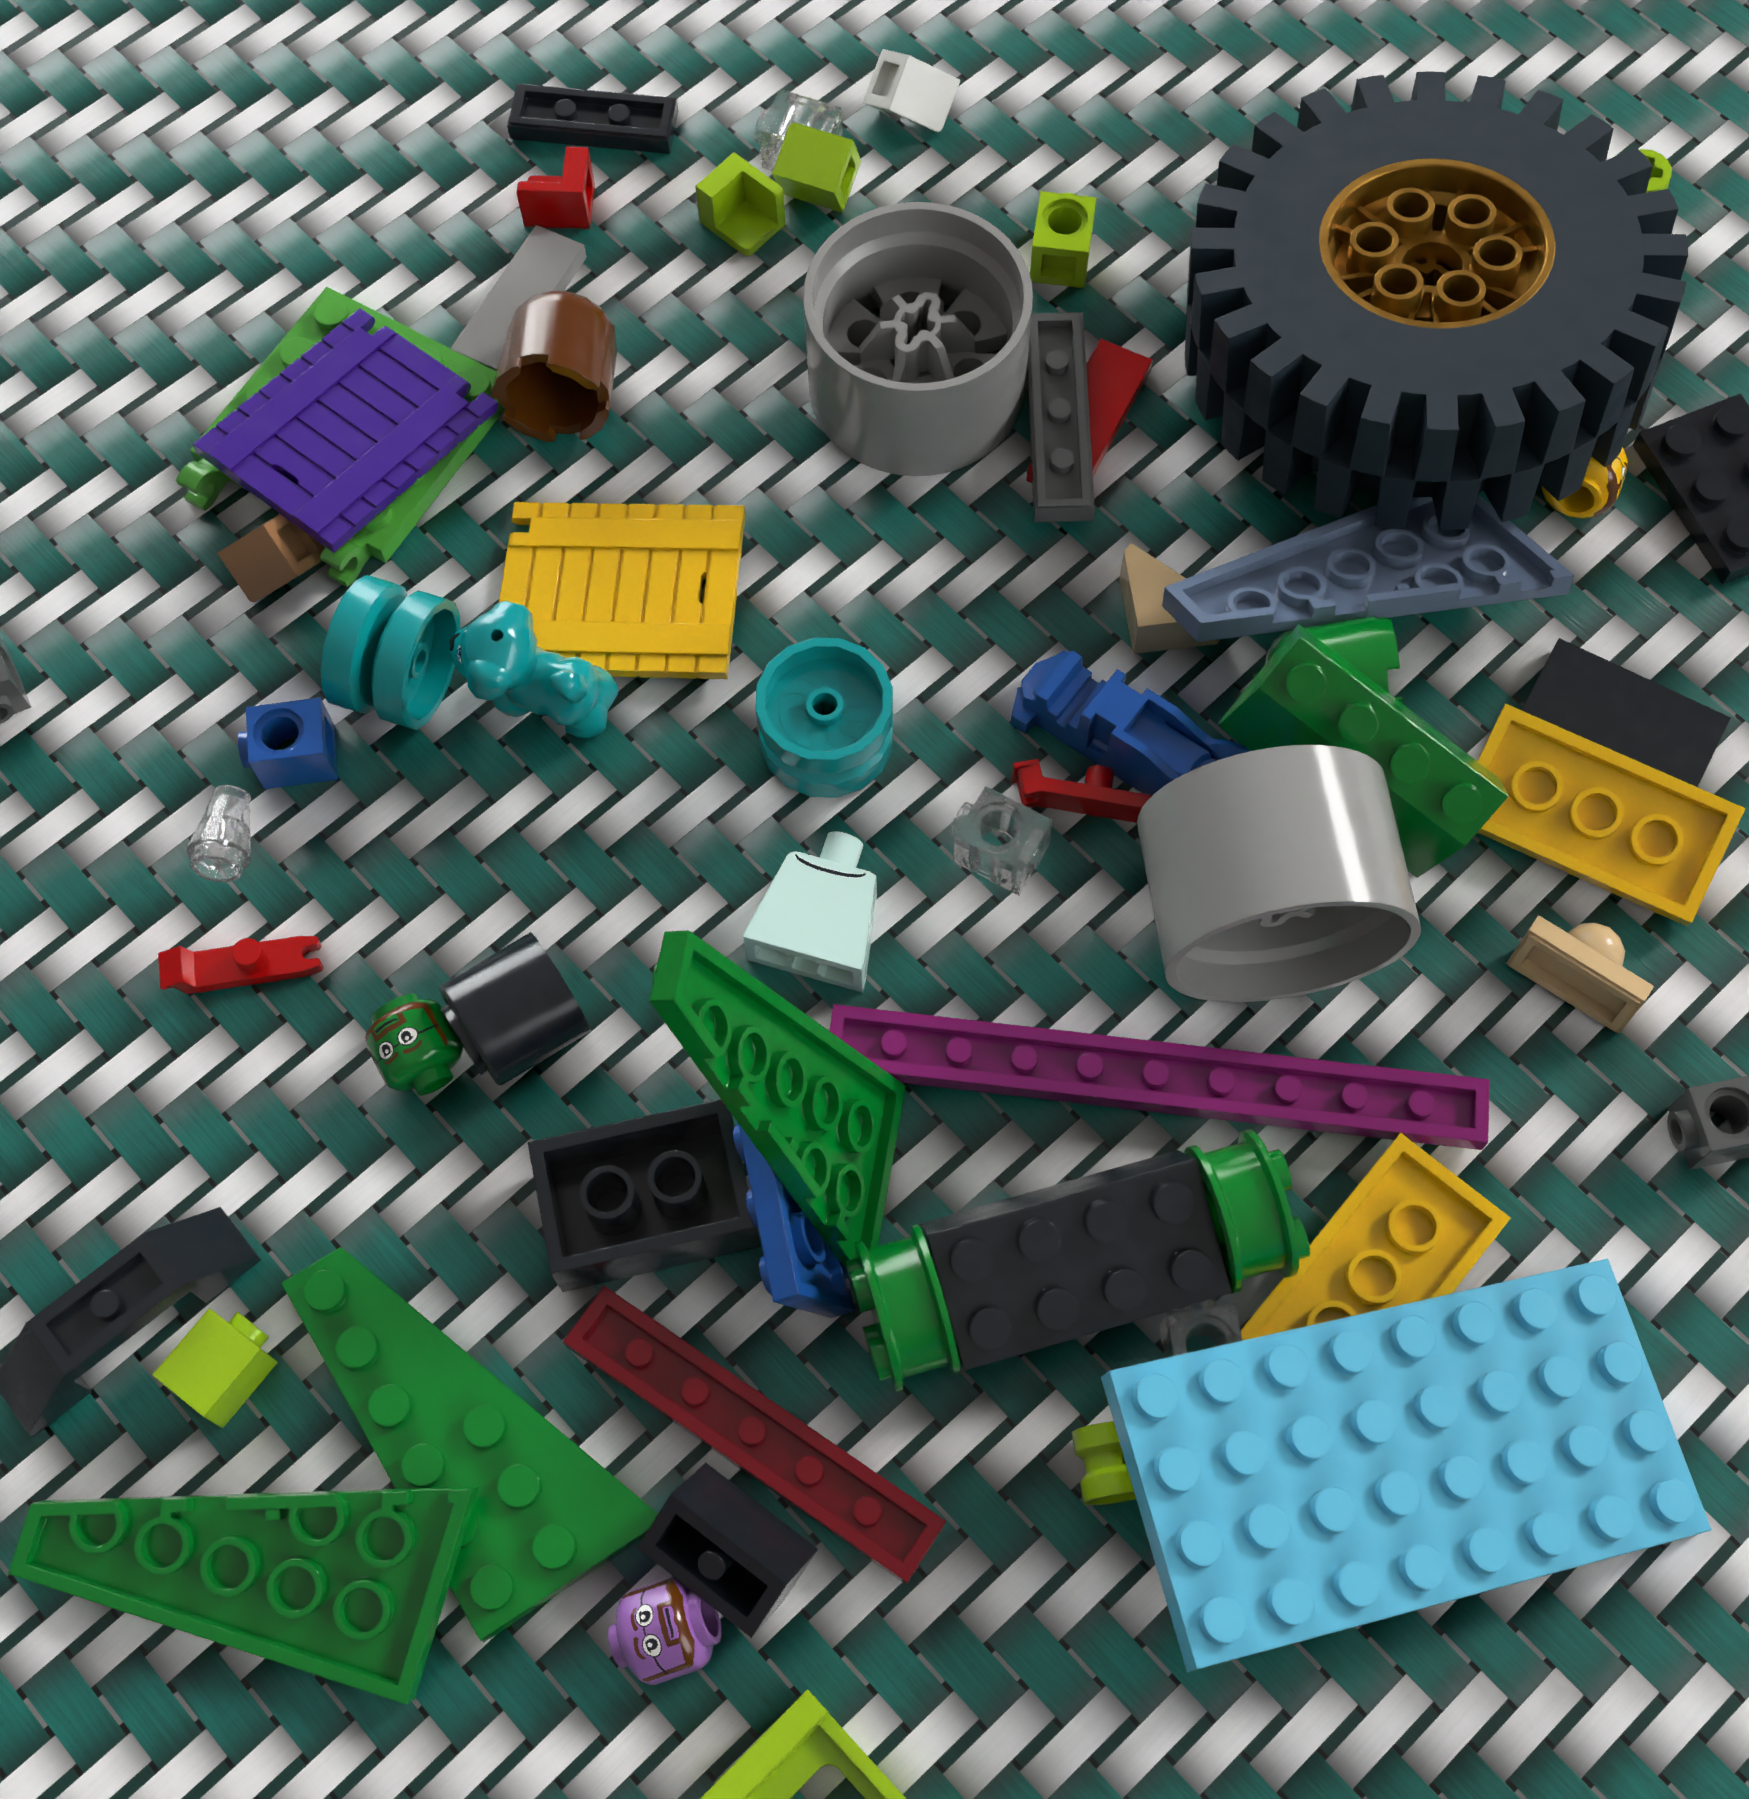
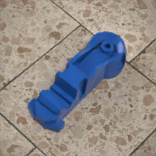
(1114, 725)

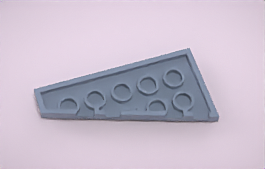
(1366, 572)

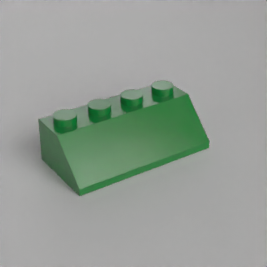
(1322, 699)

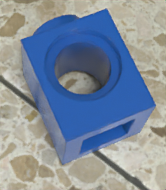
(307, 760)

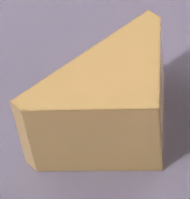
(1142, 591)

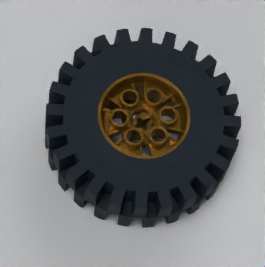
(1430, 298)

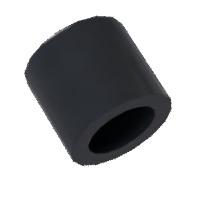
(512, 1010)

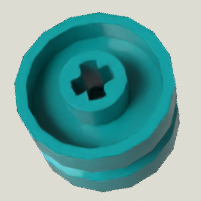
(389, 652)
(825, 717)

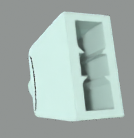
(818, 916)

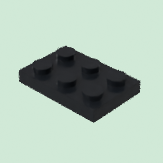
(1705, 477)

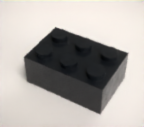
(642, 1195)

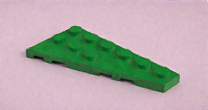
(793, 1086)
(447, 1421)

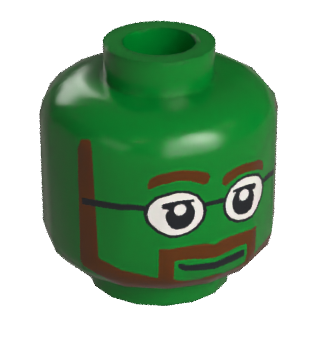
(413, 1044)

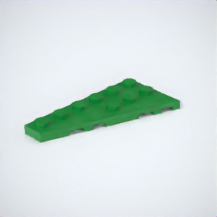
(295, 1577)

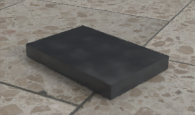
(1626, 712)

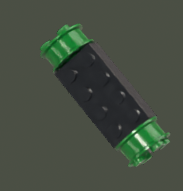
(1076, 1258)

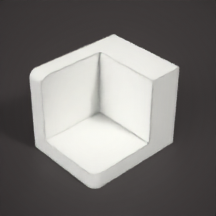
(911, 90)

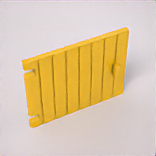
(628, 584)

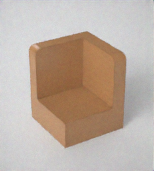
(270, 557)

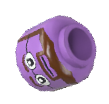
(663, 1632)

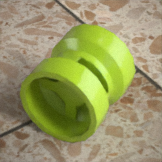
(1106, 1470)

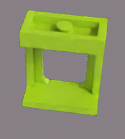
(794, 1751)

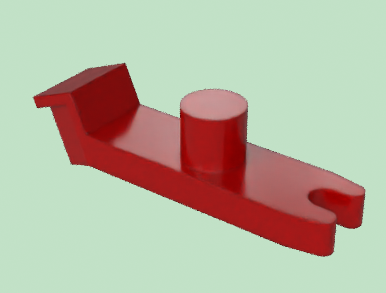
(1090, 798)
(238, 965)

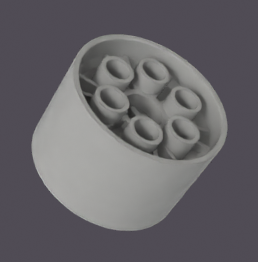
(908, 266)
(1277, 874)

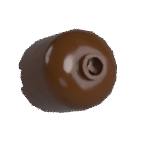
(557, 367)

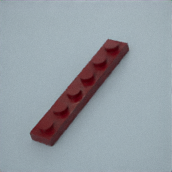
(756, 1434)

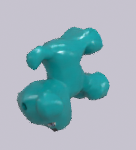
(507, 666)

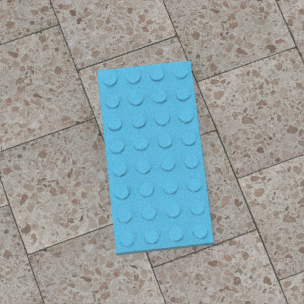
(1398, 1460)

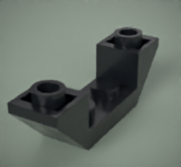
(114, 1303)

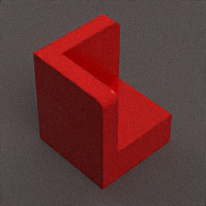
(563, 199)

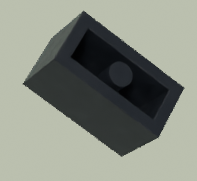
(727, 1549)

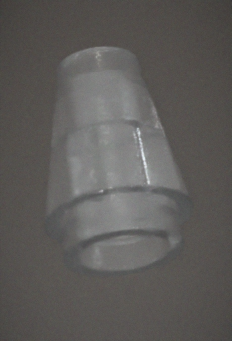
(223, 836)

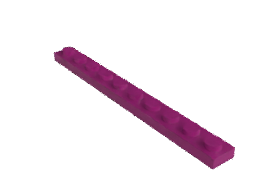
(1170, 1077)

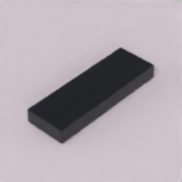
(593, 118)

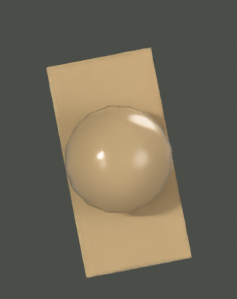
(1582, 970)

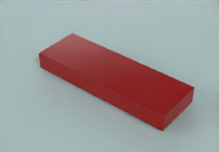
(1113, 385)

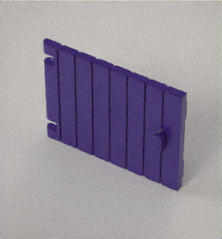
(346, 427)

